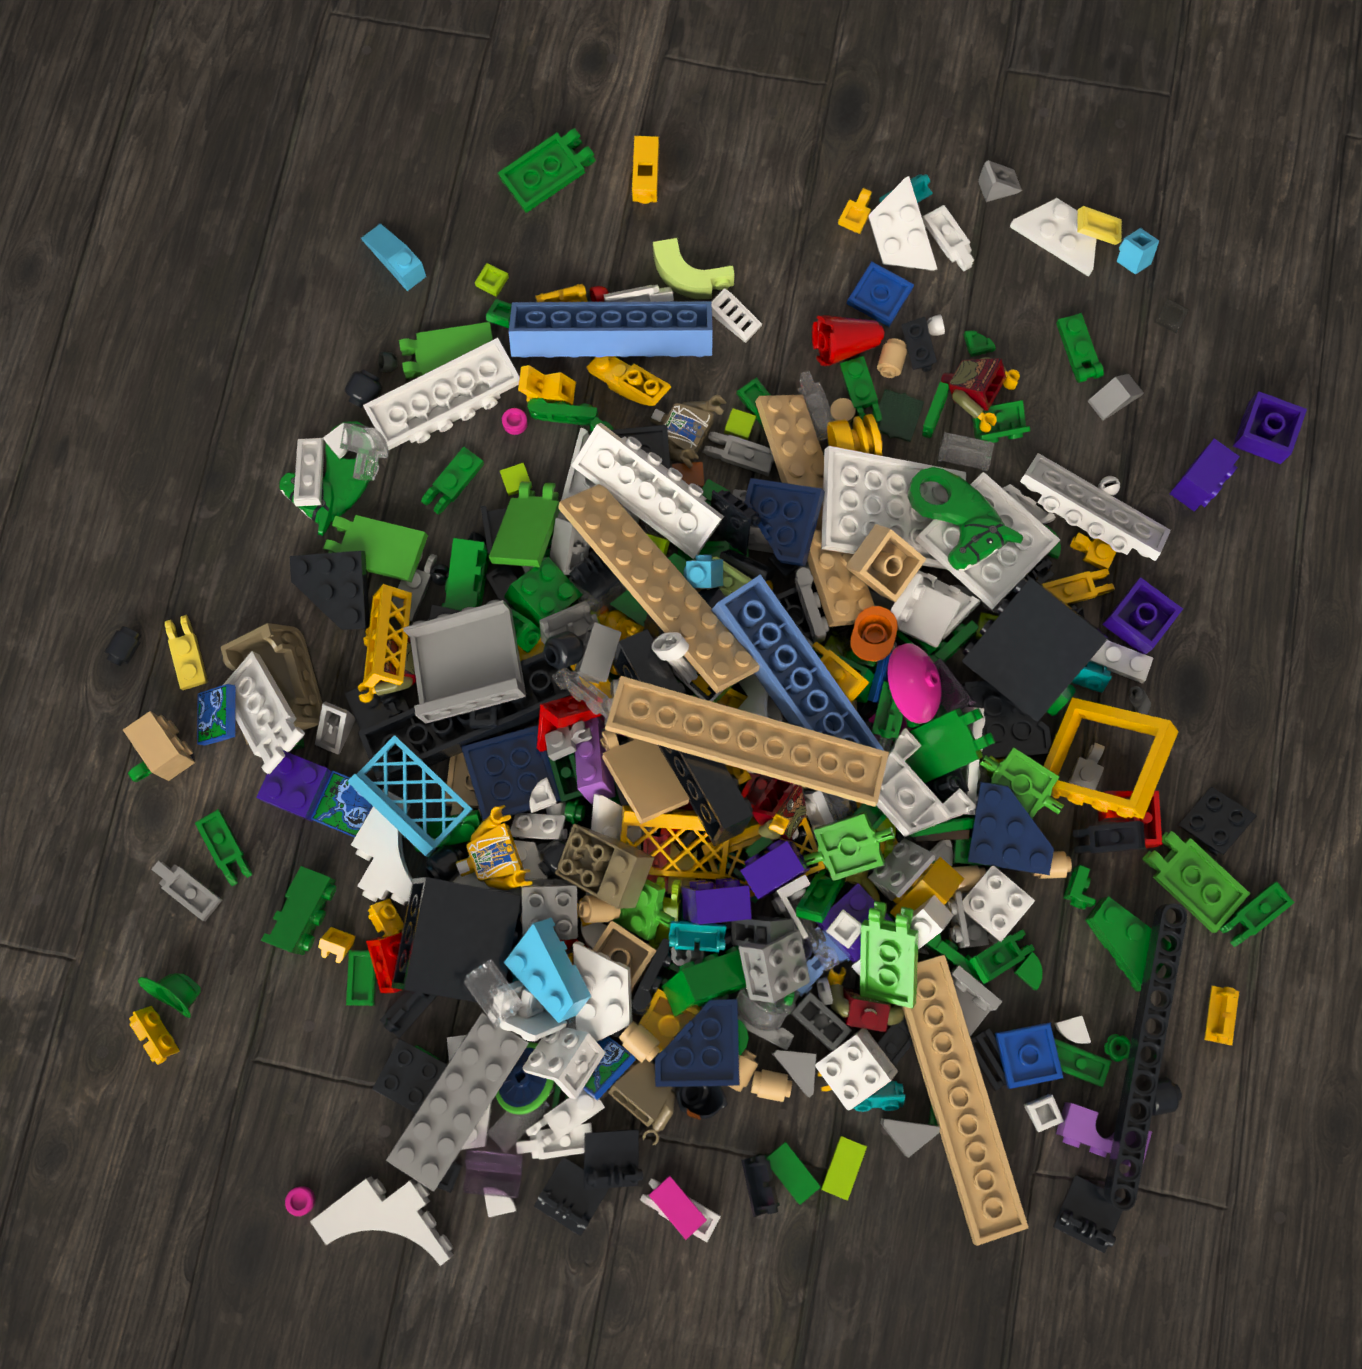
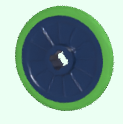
(522, 1090)

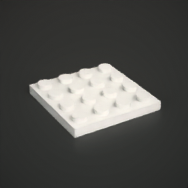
(1002, 571)

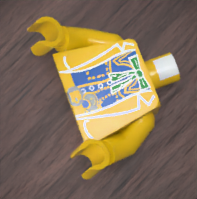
(494, 854)

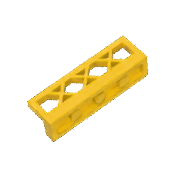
(378, 636)

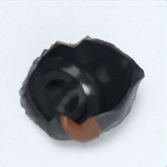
(700, 1101)

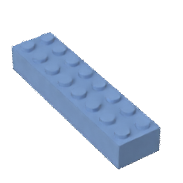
(610, 329)
(789, 665)

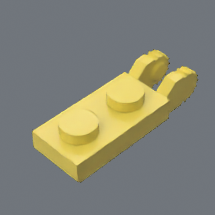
(186, 655)

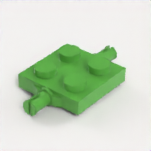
(1026, 779)
(849, 846)
(647, 913)

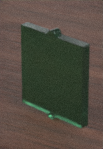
(899, 415)

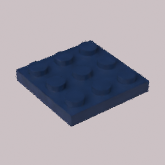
(507, 771)

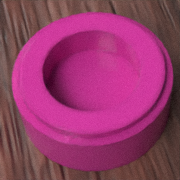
(514, 421)
(300, 1201)

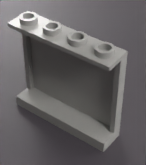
(466, 661)

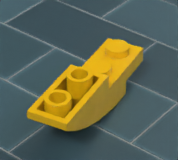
(629, 380)

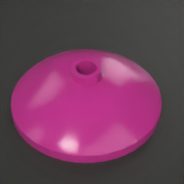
(914, 683)

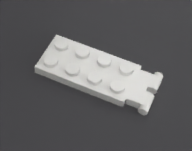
(263, 712)

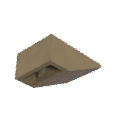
(604, 867)

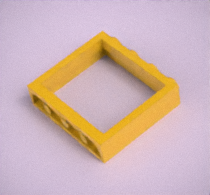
(1162, 729)

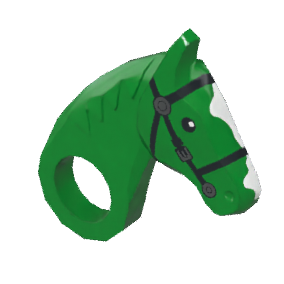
(338, 489)
(979, 523)

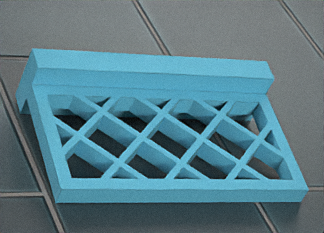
(393, 813)

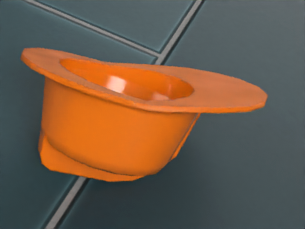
(874, 633)

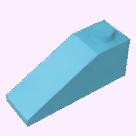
(395, 256)

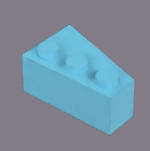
(547, 971)

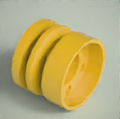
(863, 437)

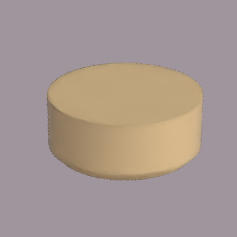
(843, 409)

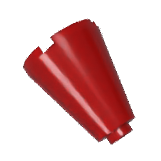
(844, 337)

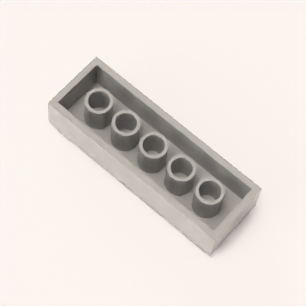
(457, 1102)

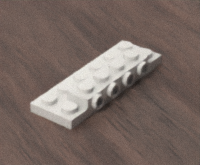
(443, 395)
(648, 489)
(1094, 509)

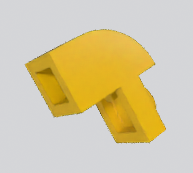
(549, 387)

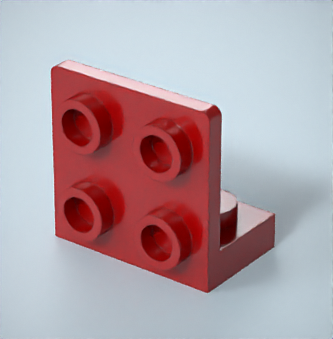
(560, 714)
(384, 956)

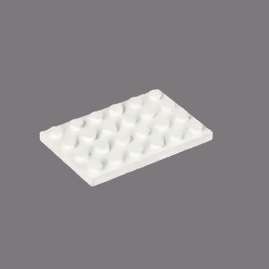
(871, 491)

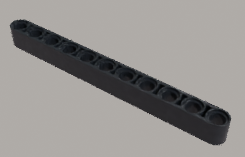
(1136, 1066)

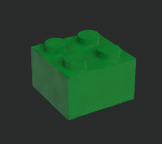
(542, 592)

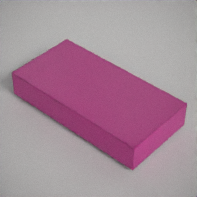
(677, 1207)

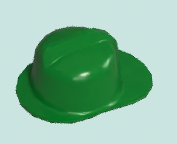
(174, 990)

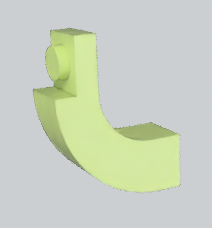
(686, 279)

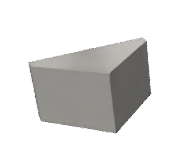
(998, 181)
(1115, 396)
(333, 727)
(799, 1067)
(909, 1135)

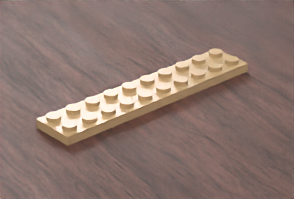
(802, 463)
(658, 586)
(747, 741)
(962, 1106)

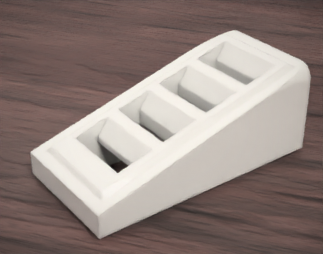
(733, 303)

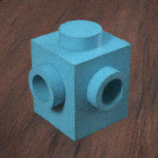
(1137, 251)
(704, 572)

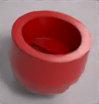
(597, 293)

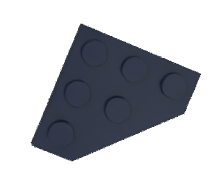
(787, 517)
(1007, 834)
(703, 1050)

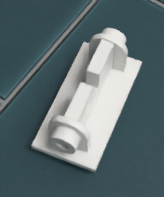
(539, 826)

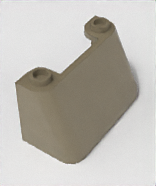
(288, 662)

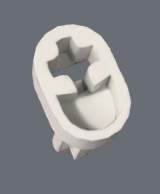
(672, 647)

